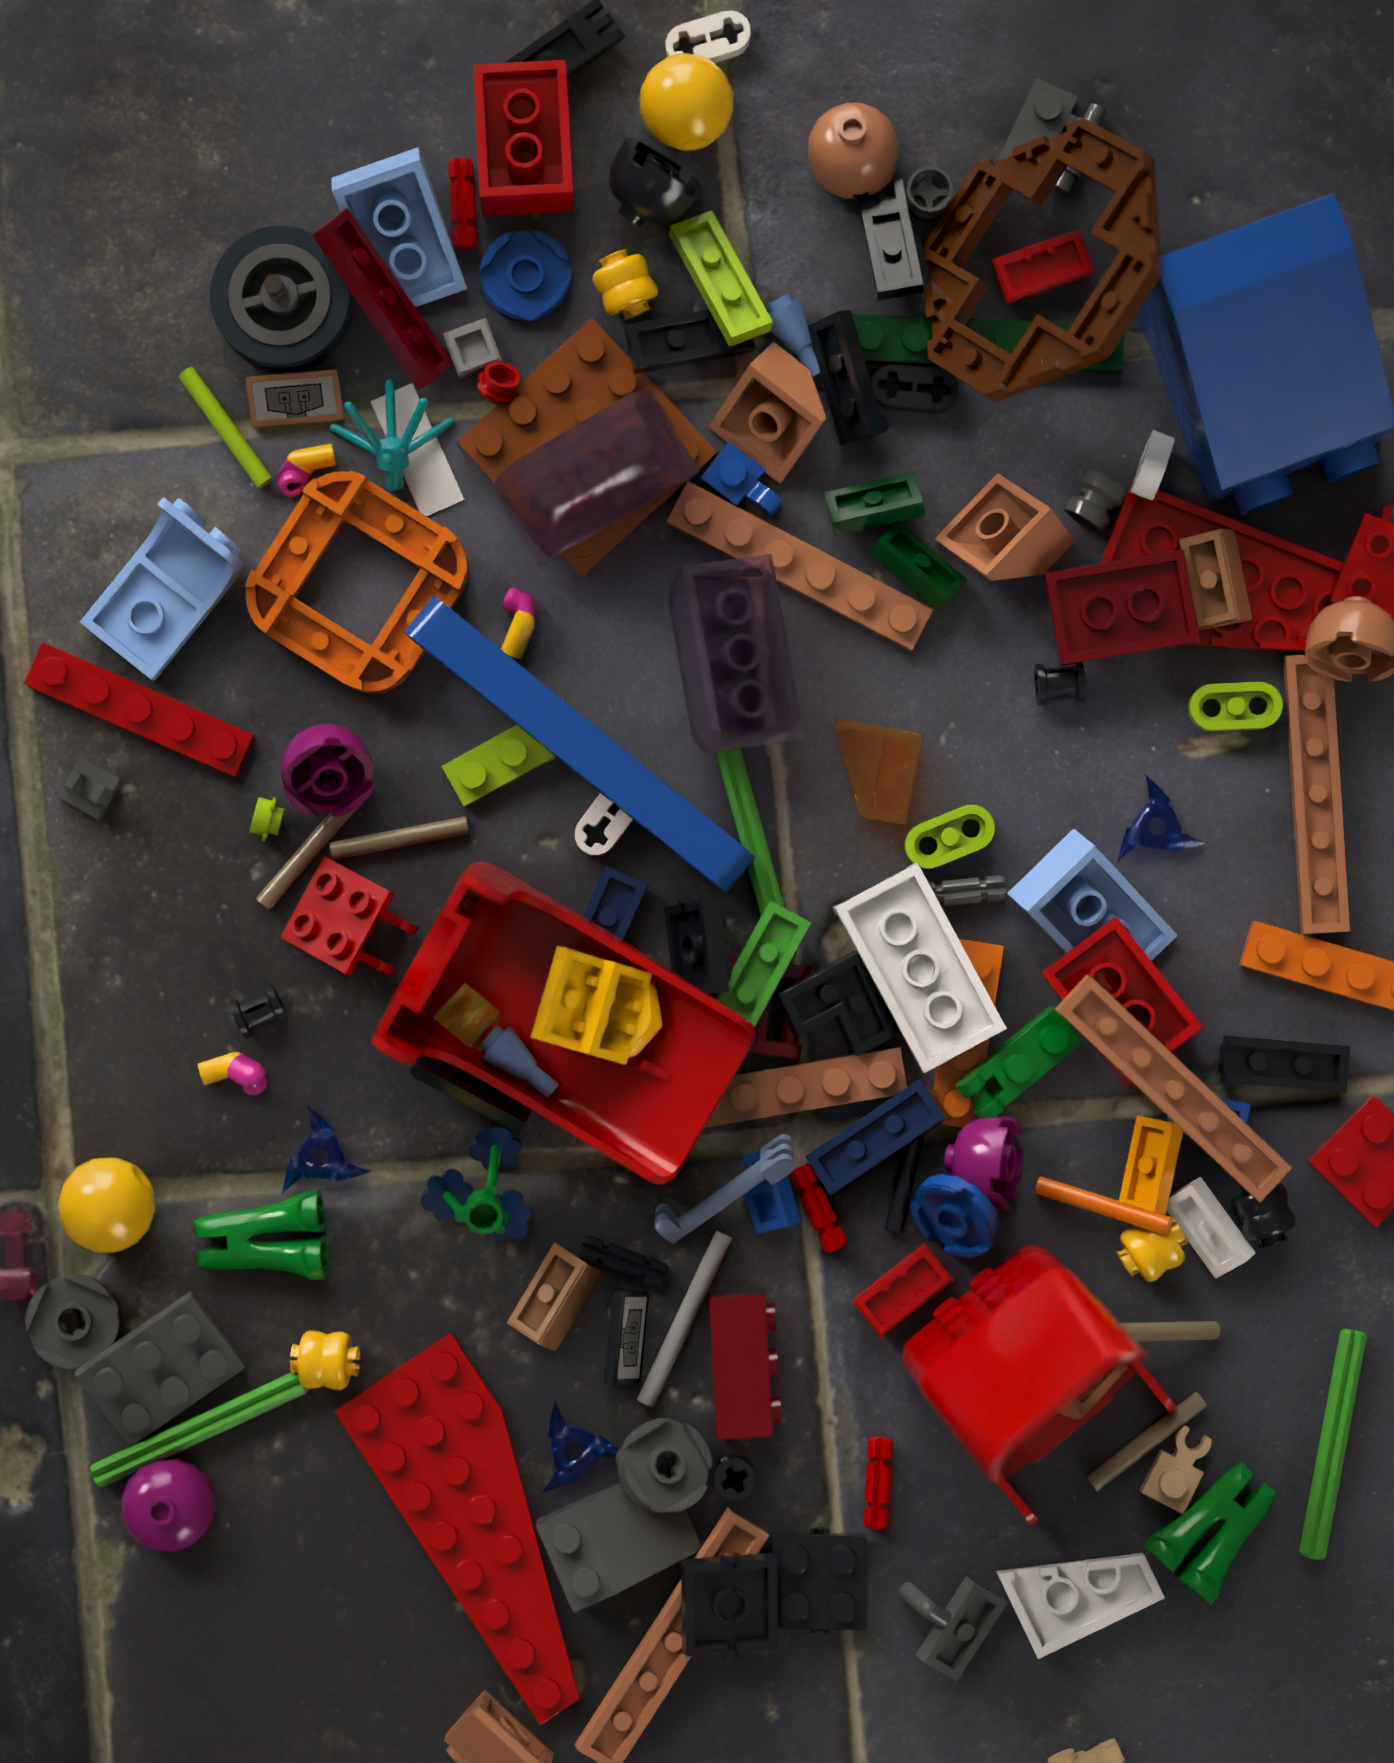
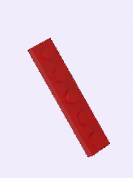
(139, 709)

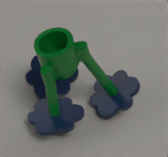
(484, 1208)

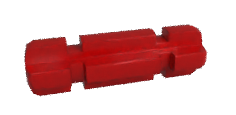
(462, 203)
(818, 1208)
(878, 1483)

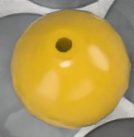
(686, 102)
(106, 1205)

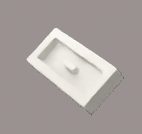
(1208, 1228)

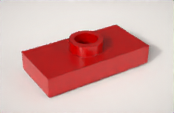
(1042, 267)
(902, 1290)

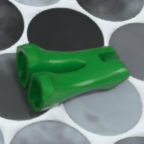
(298, 1256)
(1210, 1565)

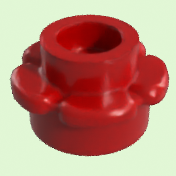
(499, 382)

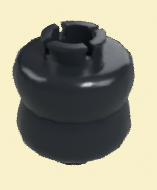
(1265, 1219)

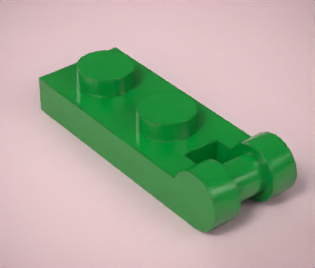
(1019, 1063)

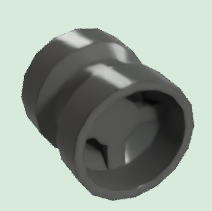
(928, 184)
(1097, 497)

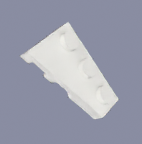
(1078, 1597)

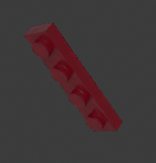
(382, 298)

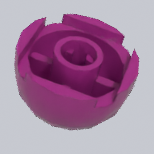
(326, 771)
(987, 1158)
(168, 1505)

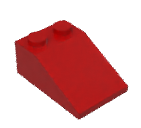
(523, 138)
(1132, 980)

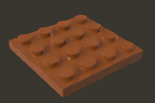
(562, 392)

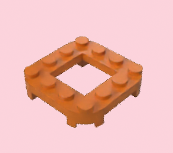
(301, 544)

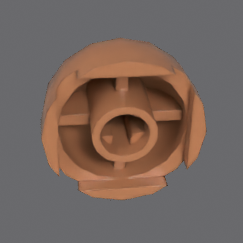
(853, 150)
(1352, 640)

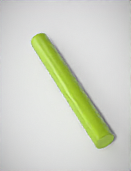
(225, 427)

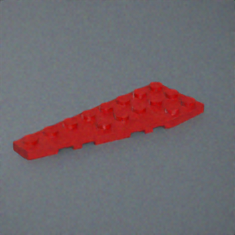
(1282, 580)
(455, 1479)

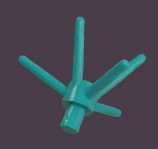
(391, 451)

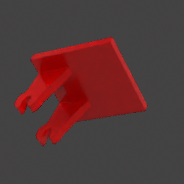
(1370, 563)
(339, 916)

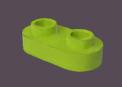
(1233, 706)
(948, 836)

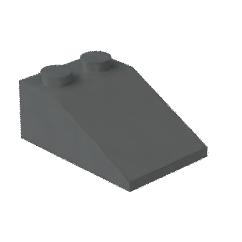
(612, 1543)

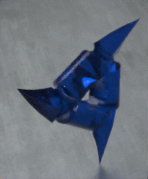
(1140, 832)
(303, 1163)
(561, 1437)

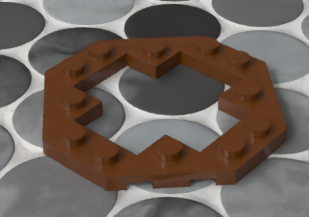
(1045, 349)

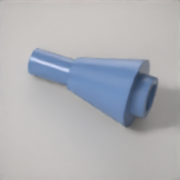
(792, 330)
(510, 1054)

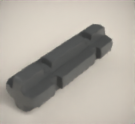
(970, 890)

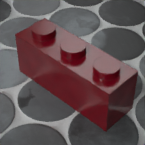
(743, 1365)

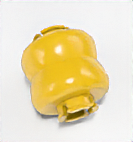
(625, 284)
(1151, 1251)
(325, 1360)

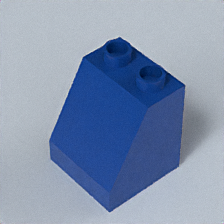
(1270, 355)

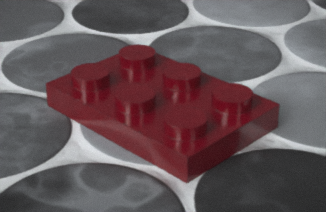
(1121, 607)

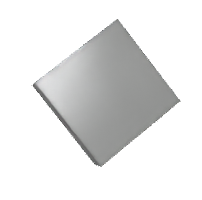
(472, 347)

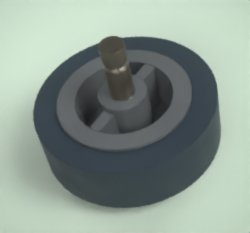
(280, 299)

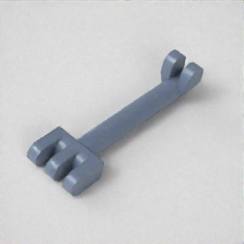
(774, 1164)

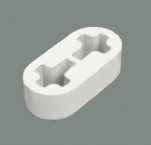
(710, 27)
(1152, 465)
(593, 816)

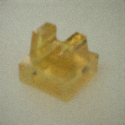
(468, 1016)

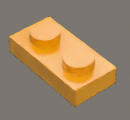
(1151, 1164)

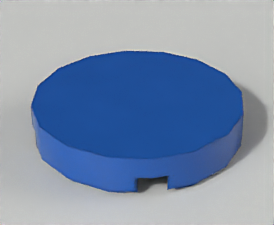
(526, 275)
(955, 1215)

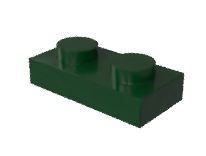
(874, 503)
(918, 566)

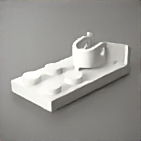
(920, 967)

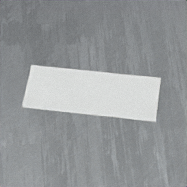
(428, 470)

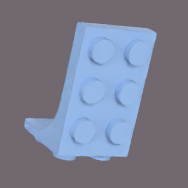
(165, 589)

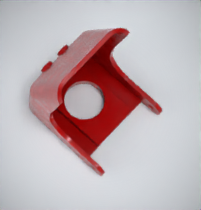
(502, 945)
(1016, 1356)

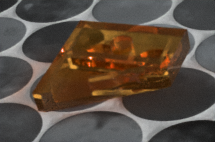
(881, 768)

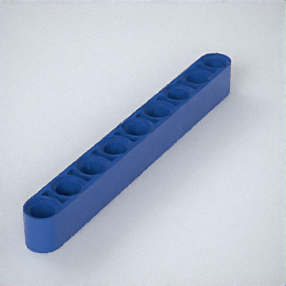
(579, 744)

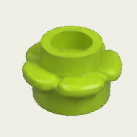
(266, 818)

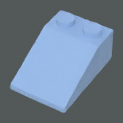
(404, 224)
(1080, 891)

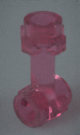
(15, 1279)

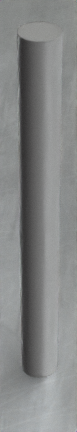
(684, 1318)

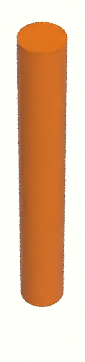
(1103, 1205)

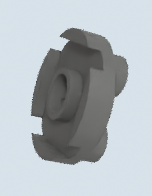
(49, 1332)
(638, 1462)

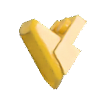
(597, 1007)

